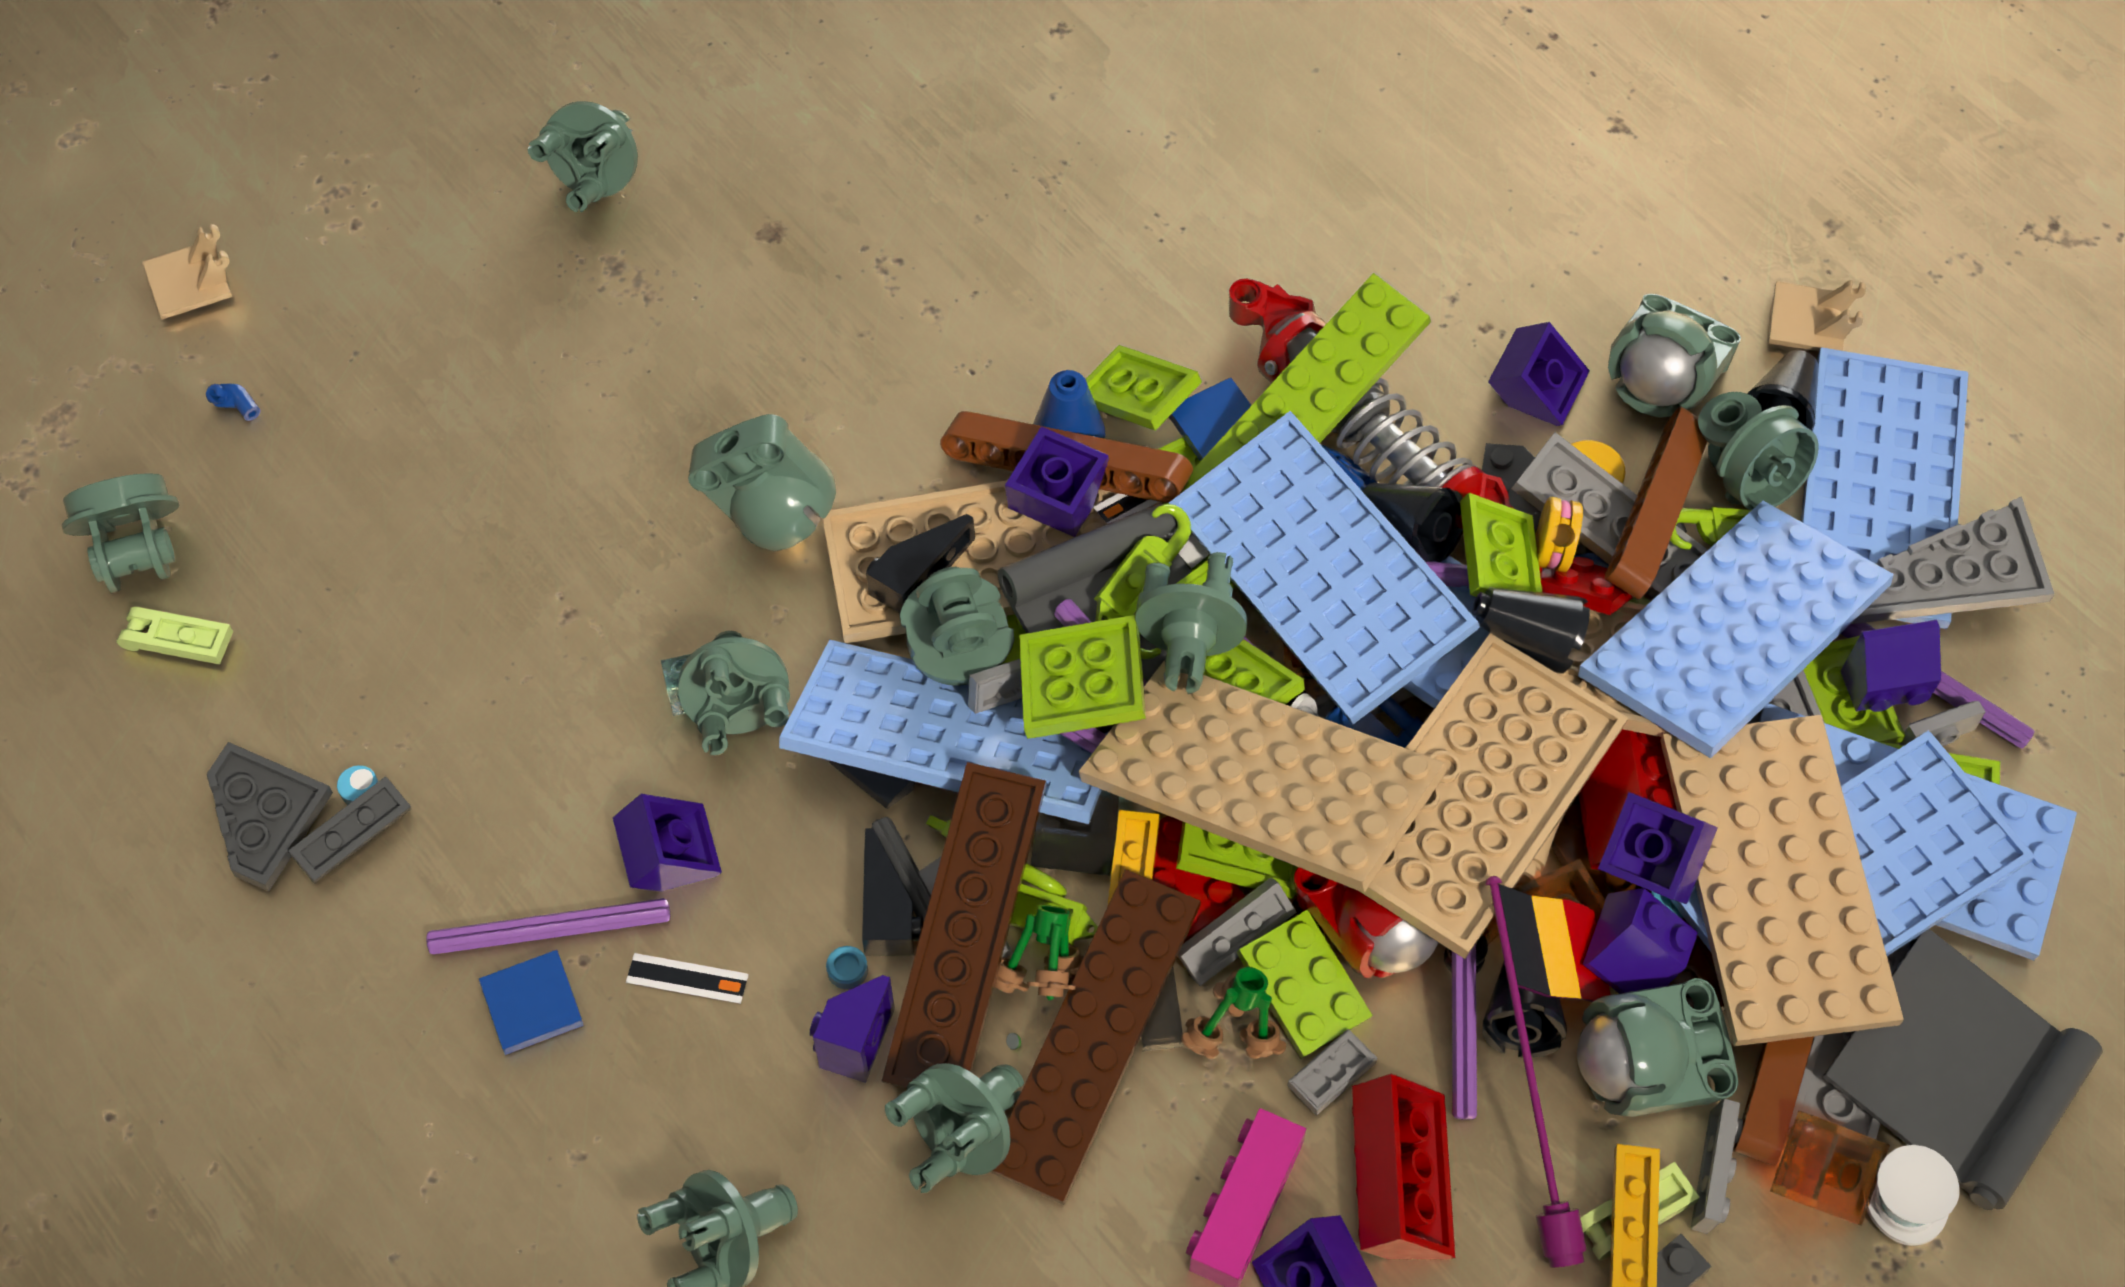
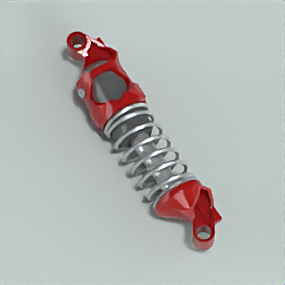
(1287, 328)

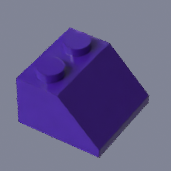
(1539, 373)
(1056, 481)
(1894, 666)
(665, 843)
(1657, 848)
(1638, 942)
(853, 1028)
(1315, 1256)

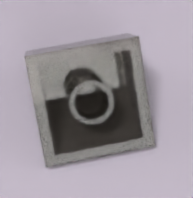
(1077, 845)

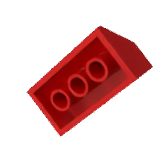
(1630, 765)
(1402, 1170)

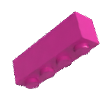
(1246, 1200)

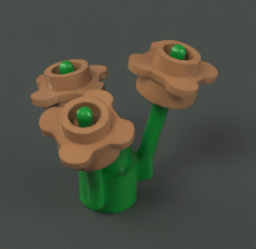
(1062, 961)
(1239, 993)

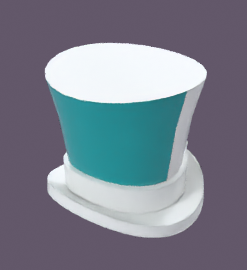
(1913, 1195)

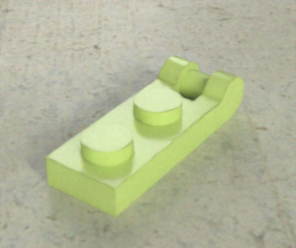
(175, 635)
(1674, 1197)

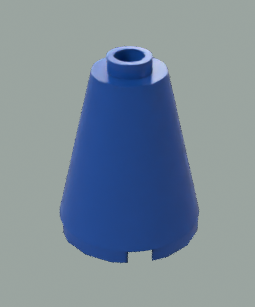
(1070, 406)

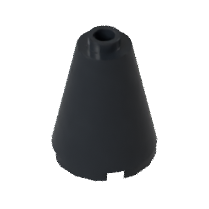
(1791, 384)
(1422, 516)
(1535, 623)
(1542, 1018)

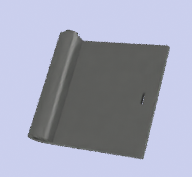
(1080, 570)
(1965, 1070)

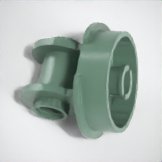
(1756, 450)
(117, 502)
(956, 626)

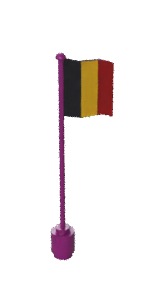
(1545, 954)

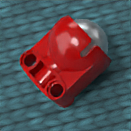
(1361, 929)

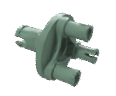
(587, 151)
(1190, 619)
(733, 689)
(958, 1119)
(719, 1227)

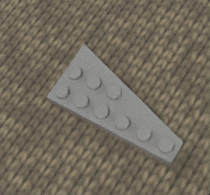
(1966, 569)

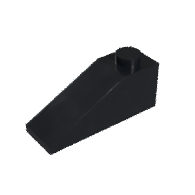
(915, 559)
(887, 908)

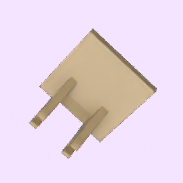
(189, 276)
(1813, 316)

